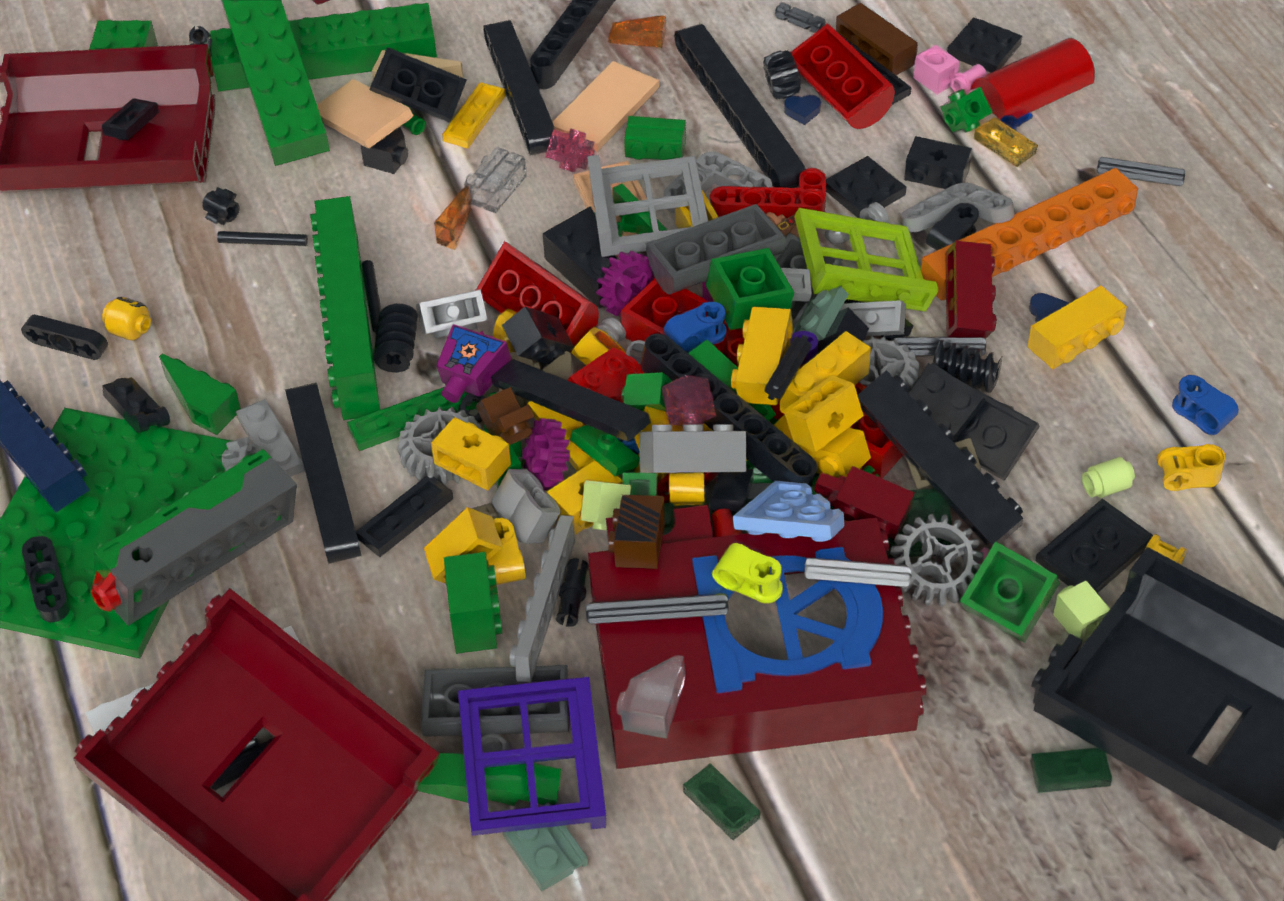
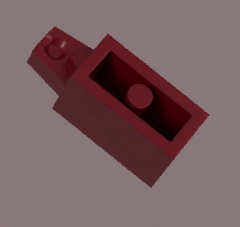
(867, 496)

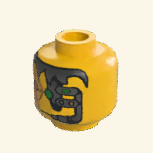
(126, 318)

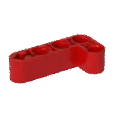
(777, 200)

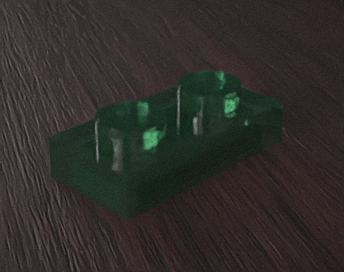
(1070, 770)
(721, 801)

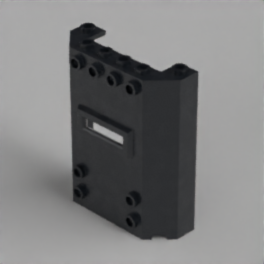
(1162, 678)

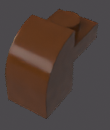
(505, 416)

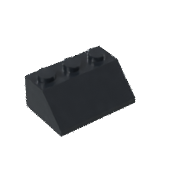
(418, 84)

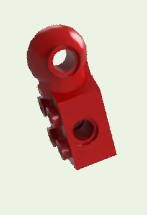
(607, 373)

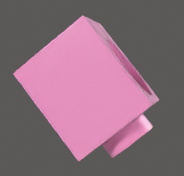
(935, 69)

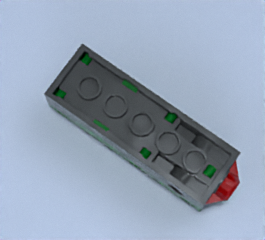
(192, 537)

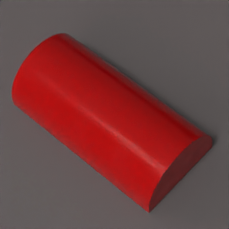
(843, 78)
(1037, 79)
(520, 282)

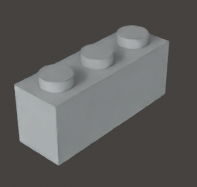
(692, 449)

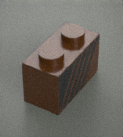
(638, 531)

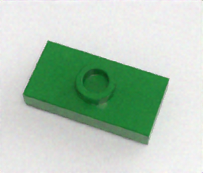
(605, 449)

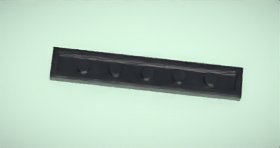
(571, 400)

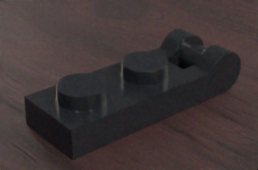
(135, 404)

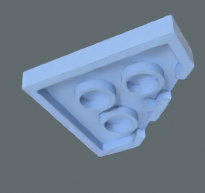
(790, 512)

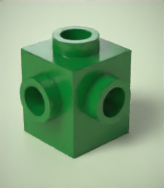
(965, 109)

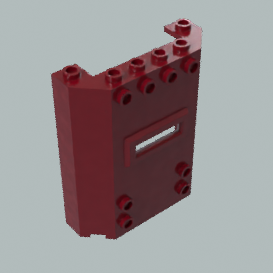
(67, 94)
(304, 804)

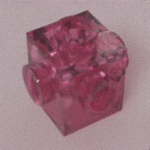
(570, 149)
(688, 401)

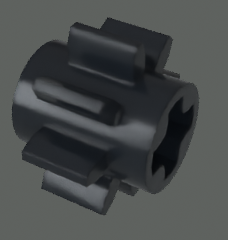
(220, 206)

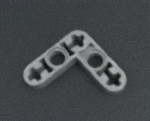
(715, 169)
(990, 205)

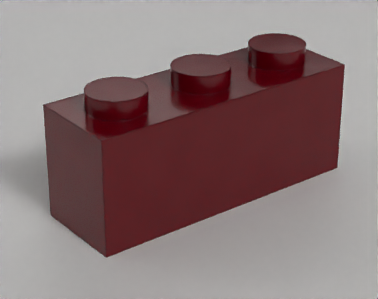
(969, 290)

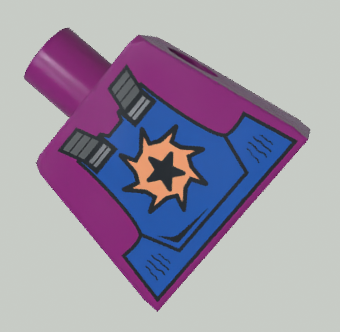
(469, 362)

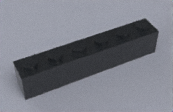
(939, 460)

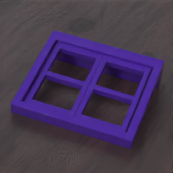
(584, 749)

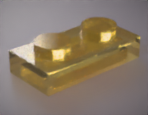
(1005, 141)

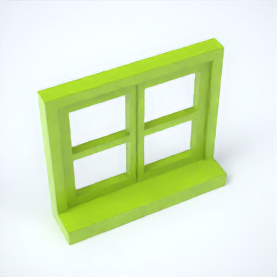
(863, 283)

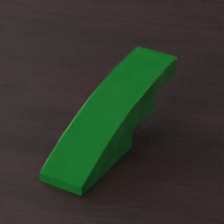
(503, 783)

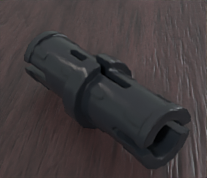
(572, 592)

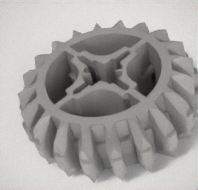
(894, 359)
(416, 441)
(941, 573)

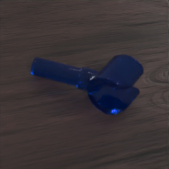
(1014, 123)

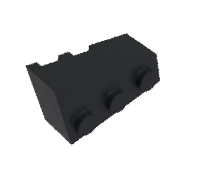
(576, 253)

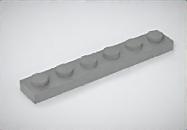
(542, 604)

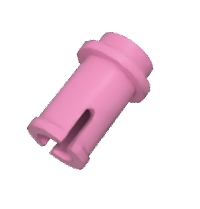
(965, 79)

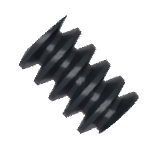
(395, 337)
(967, 366)

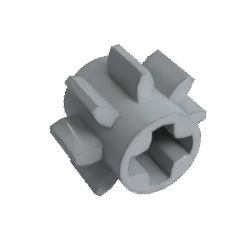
(237, 450)

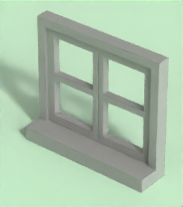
(607, 211)

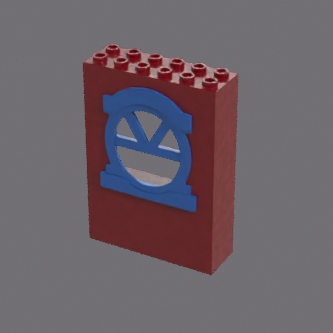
(748, 701)

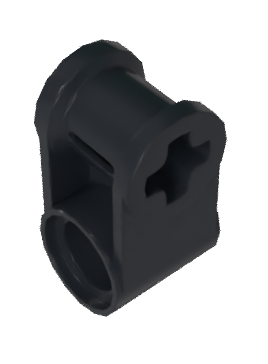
(954, 226)

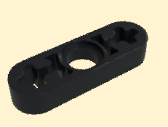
(64, 337)
(55, 587)

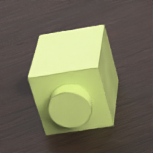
(600, 501)
(1080, 610)

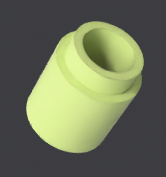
(1108, 477)

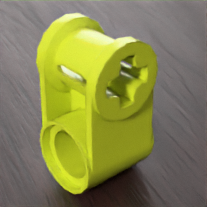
(746, 570)

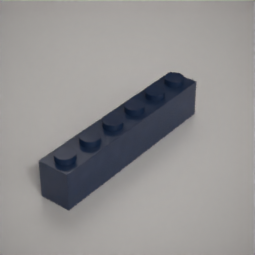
(36, 451)

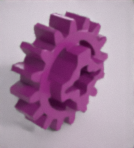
(624, 280)
(546, 452)

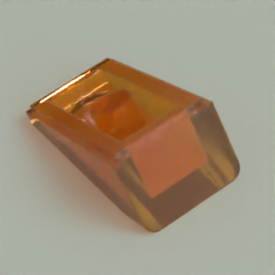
(639, 32)
(453, 219)

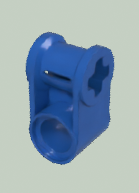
(694, 327)
(1206, 407)

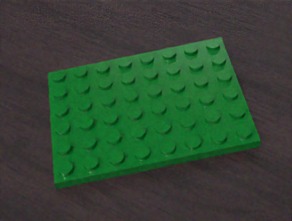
(127, 483)

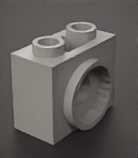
(459, 309)

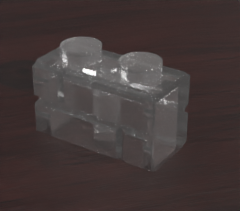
(496, 179)

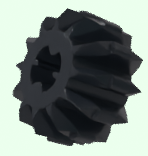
(782, 74)

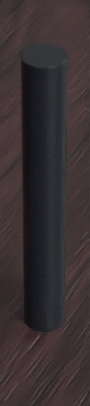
(262, 238)
(371, 292)

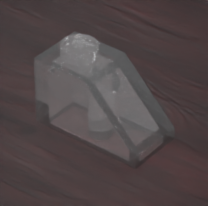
(653, 698)

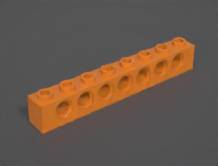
(1045, 225)

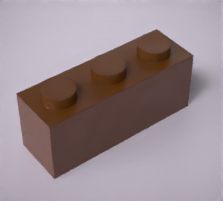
(877, 38)

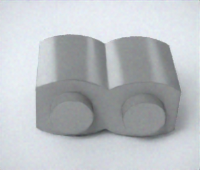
(526, 506)

